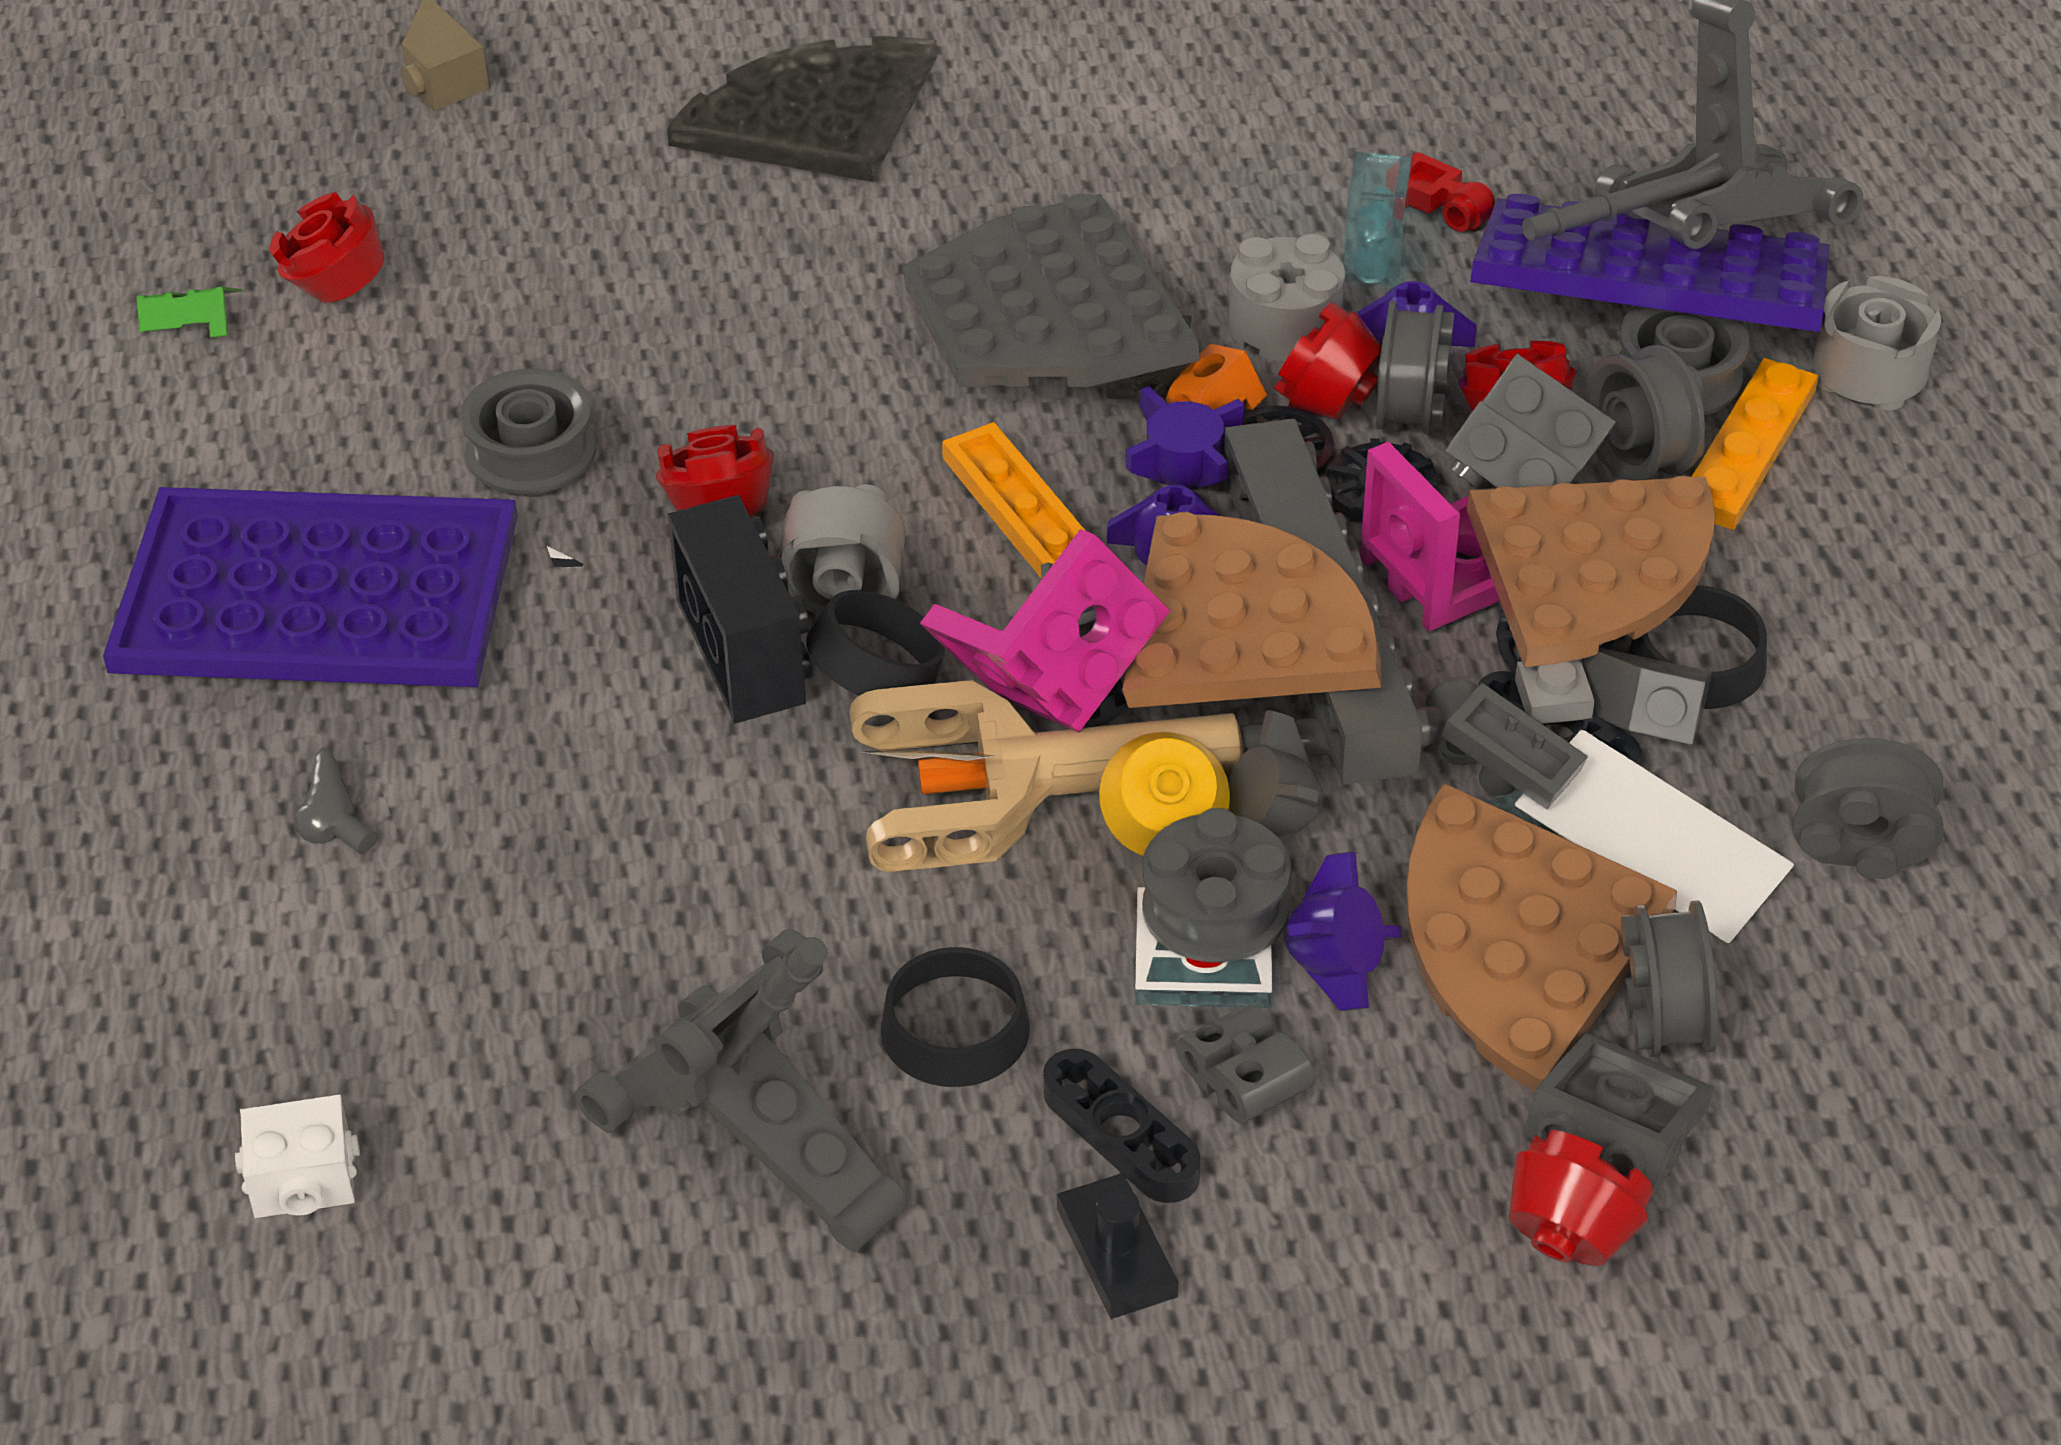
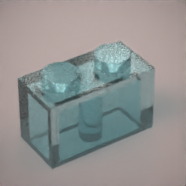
(1377, 218)

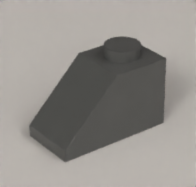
(1647, 694)

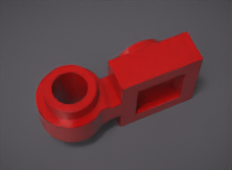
(1441, 185)

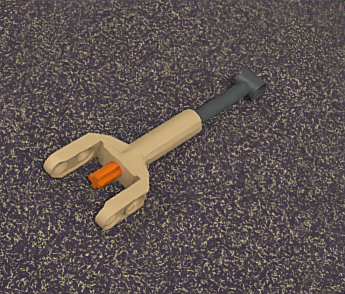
(1036, 764)

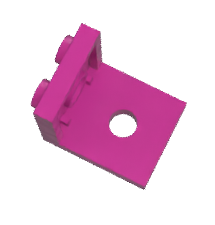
(1417, 540)
(1040, 654)

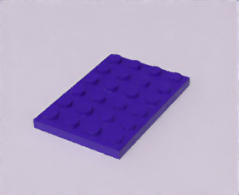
(1639, 264)
(314, 587)

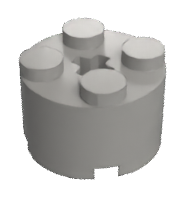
(1281, 290)
(1876, 341)
(841, 543)

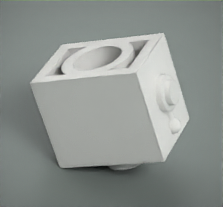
(297, 1154)

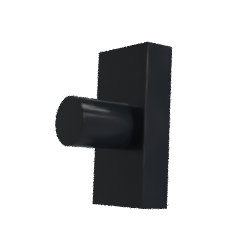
(1117, 1245)

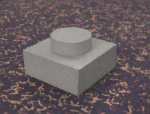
(1555, 691)

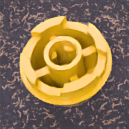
(1158, 783)

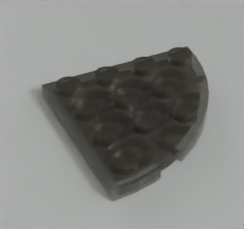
(811, 106)

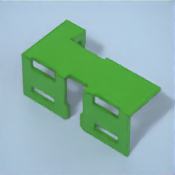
(177, 309)

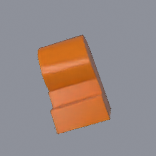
(1218, 379)

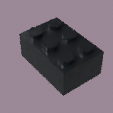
(739, 608)

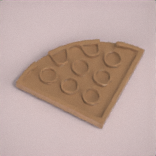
(1592, 559)
(1248, 617)
(1518, 930)

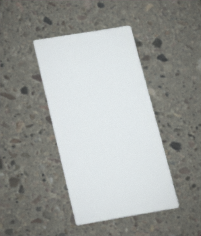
(1663, 835)

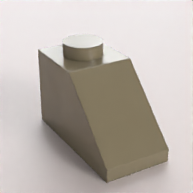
(441, 59)

